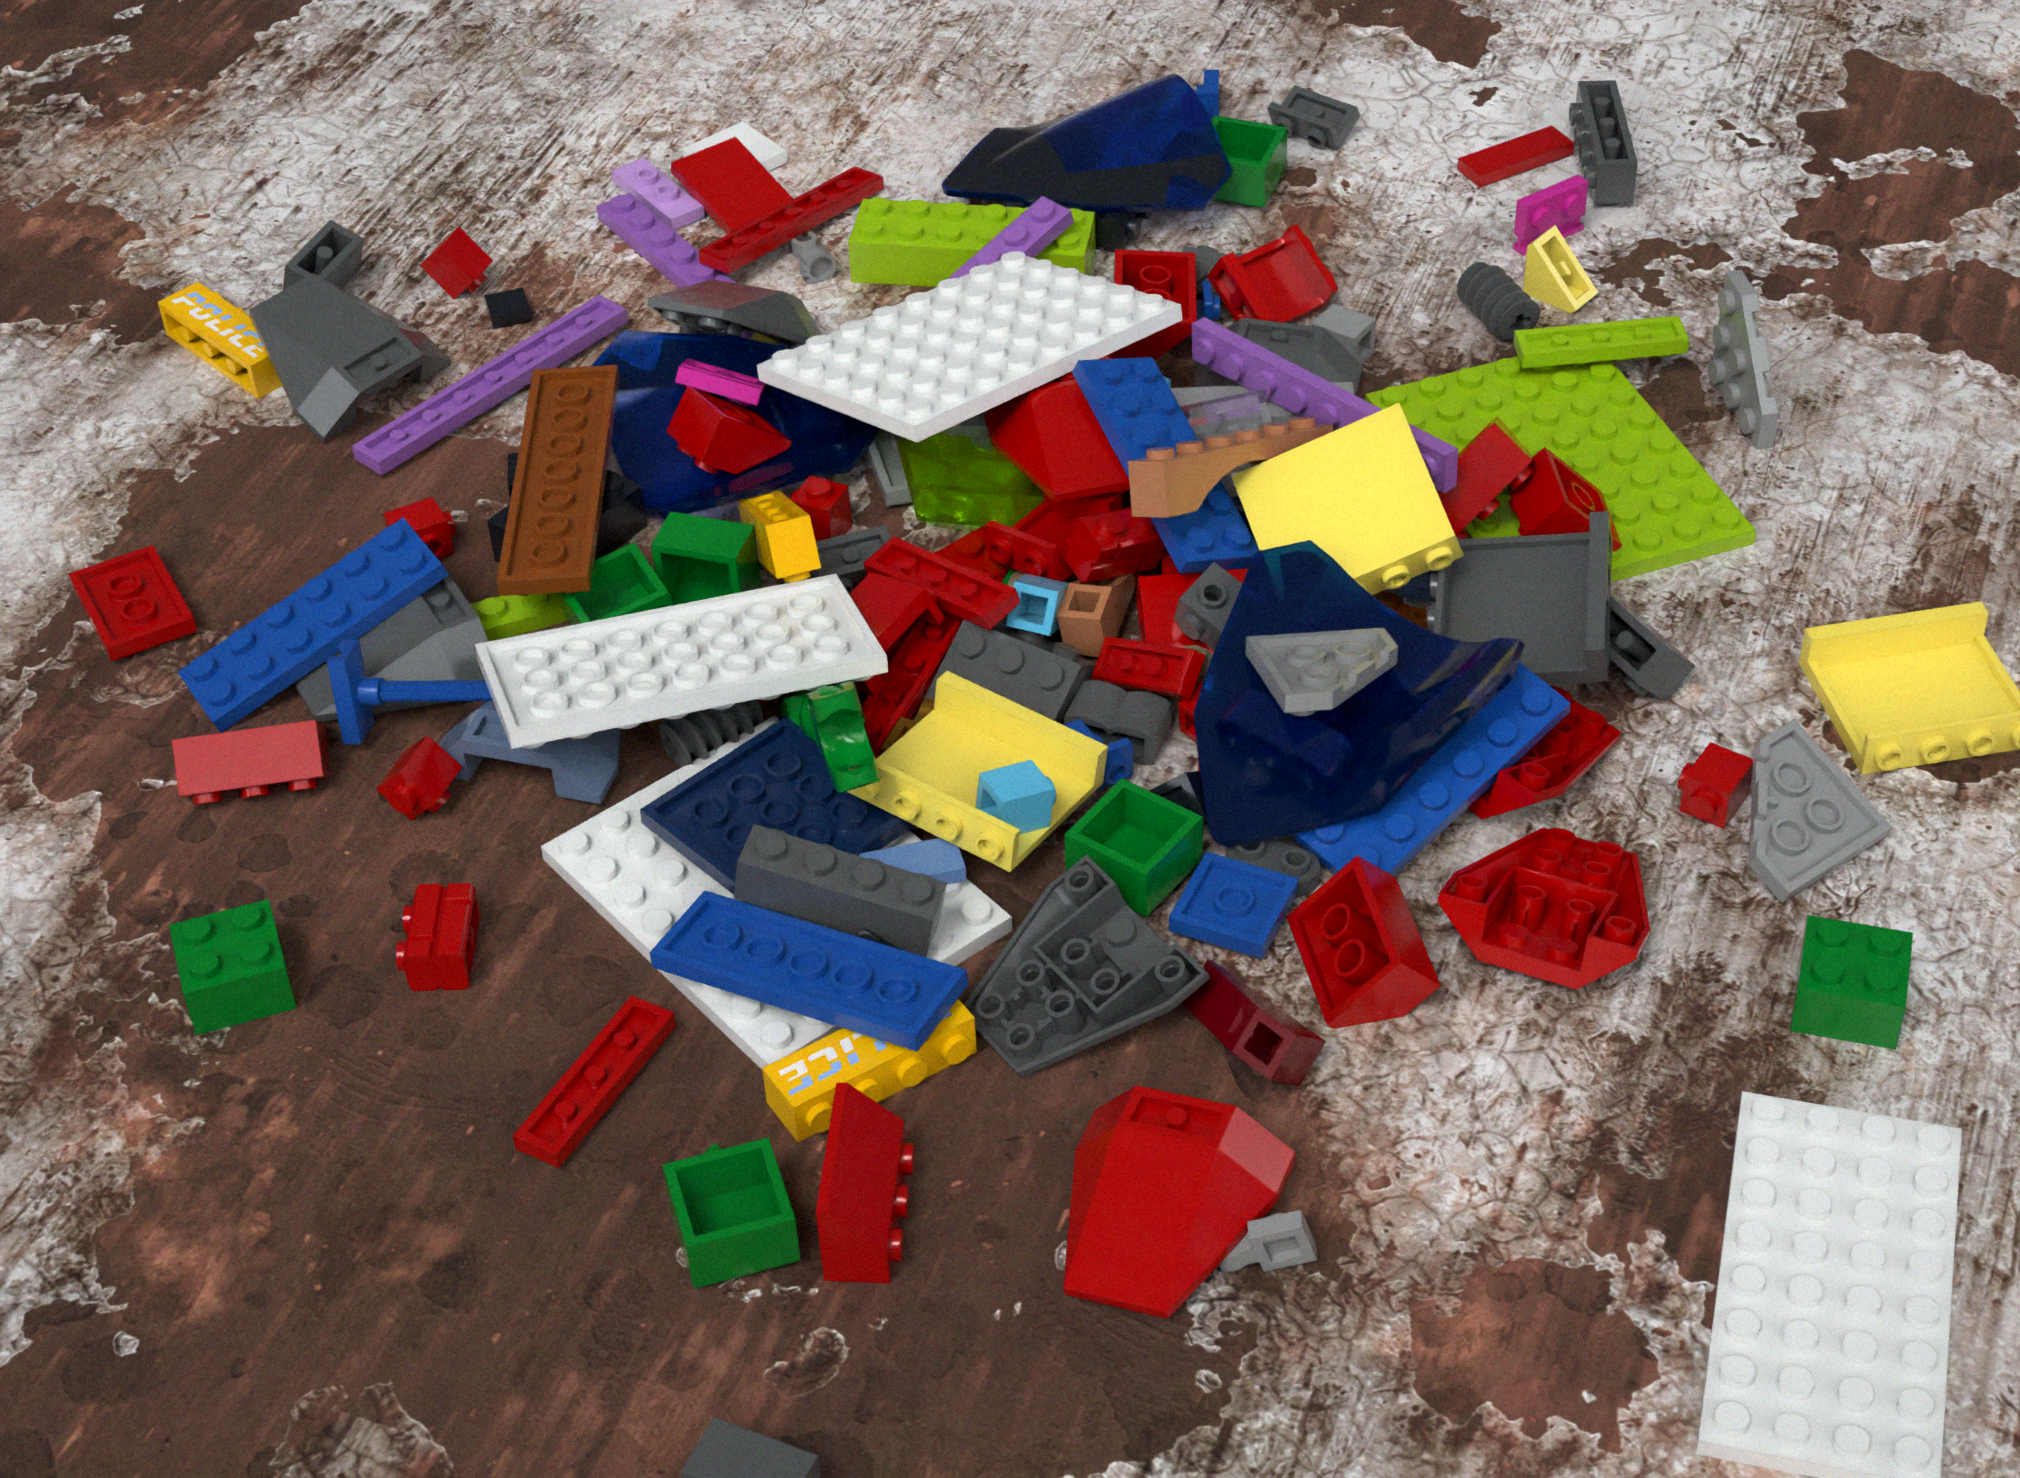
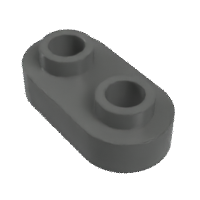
(1282, 859)

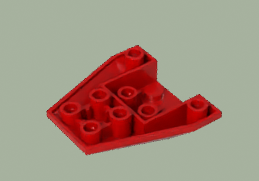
(1057, 442)
(1552, 763)
(1551, 907)
(1165, 1196)

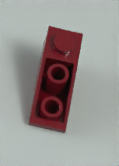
(1254, 1027)

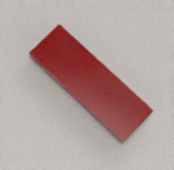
(1515, 156)
(1148, 667)

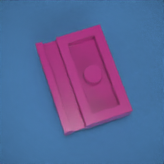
(1555, 205)
(713, 379)

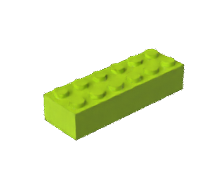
(930, 241)

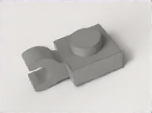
(1274, 1243)

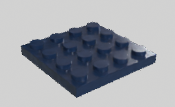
(771, 783)

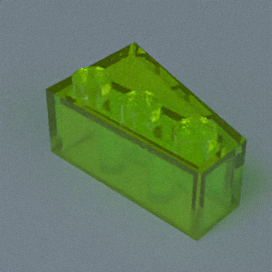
(965, 483)

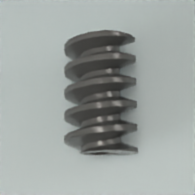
(1497, 300)
(707, 729)

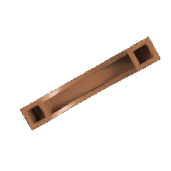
(1178, 481)
(1095, 608)

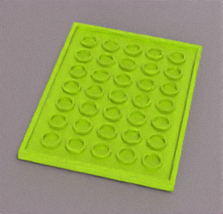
(1602, 429)

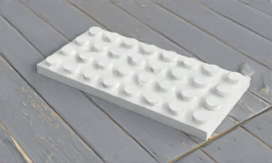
(678, 660)
(1833, 1293)

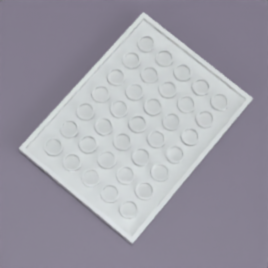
(967, 345)
(648, 885)

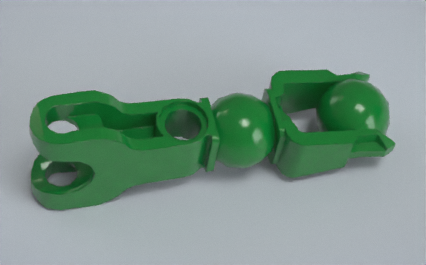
(836, 724)

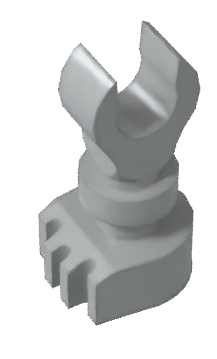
(816, 262)

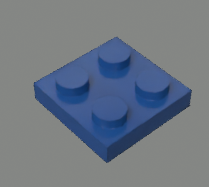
(1233, 905)

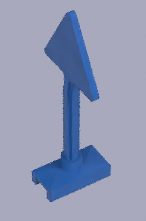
(356, 693)

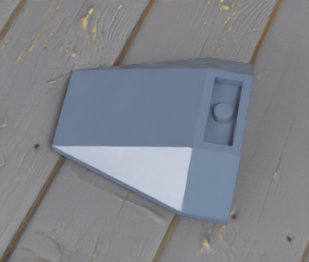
(579, 767)

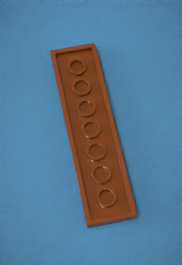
(559, 482)

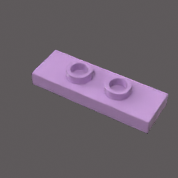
(658, 193)

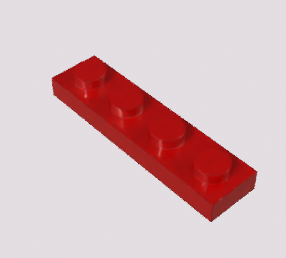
(956, 587)
(594, 1081)

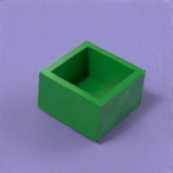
(1256, 156)
(705, 557)
(619, 586)
(1138, 843)
(232, 967)
(1852, 982)
(731, 1212)

